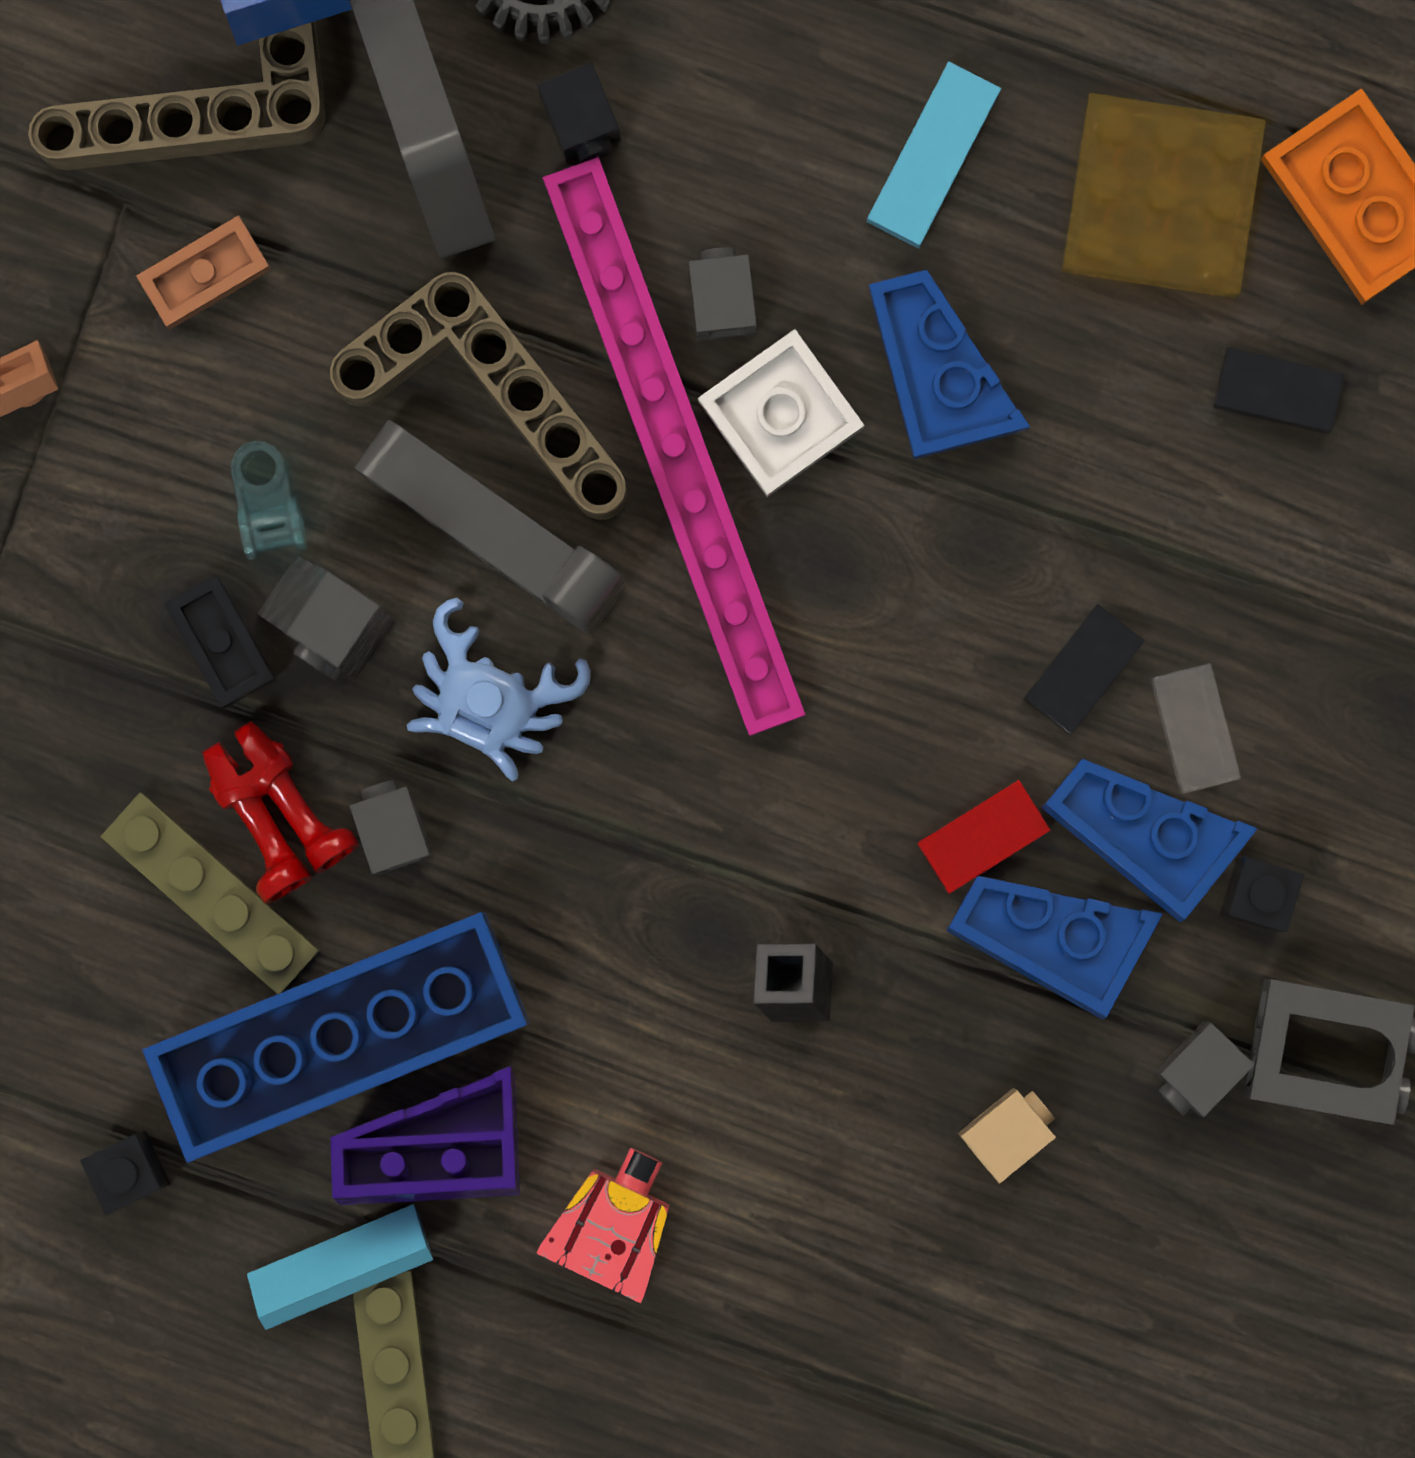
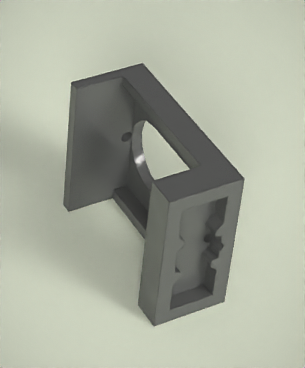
(1374, 1104)

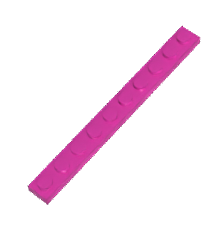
(674, 447)

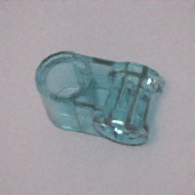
(266, 504)

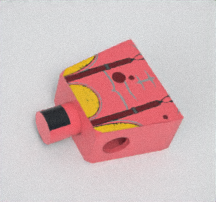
(612, 1227)

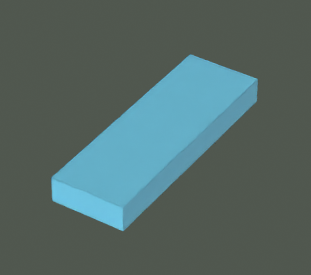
(933, 155)
(339, 1267)

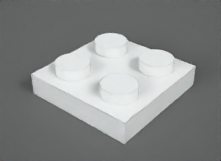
(781, 413)

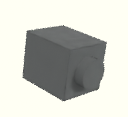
(722, 294)
(390, 827)
(1202, 1070)

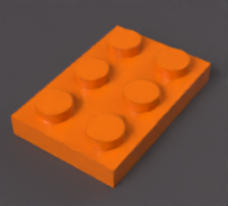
(1352, 193)

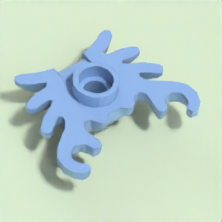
(485, 703)

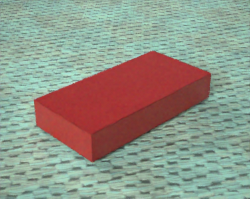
(983, 836)

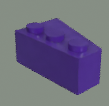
(435, 1150)

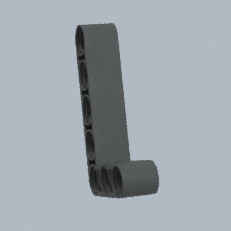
(424, 125)
(562, 578)

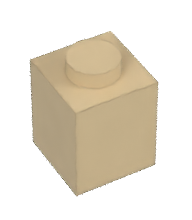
(1009, 1133)

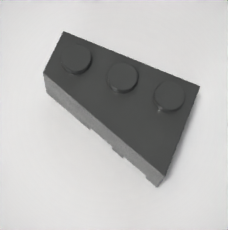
(328, 618)

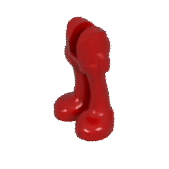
(245, 793)

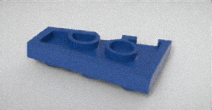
(936, 370)
(1150, 838)
(1056, 940)

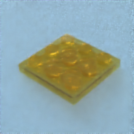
(1163, 195)

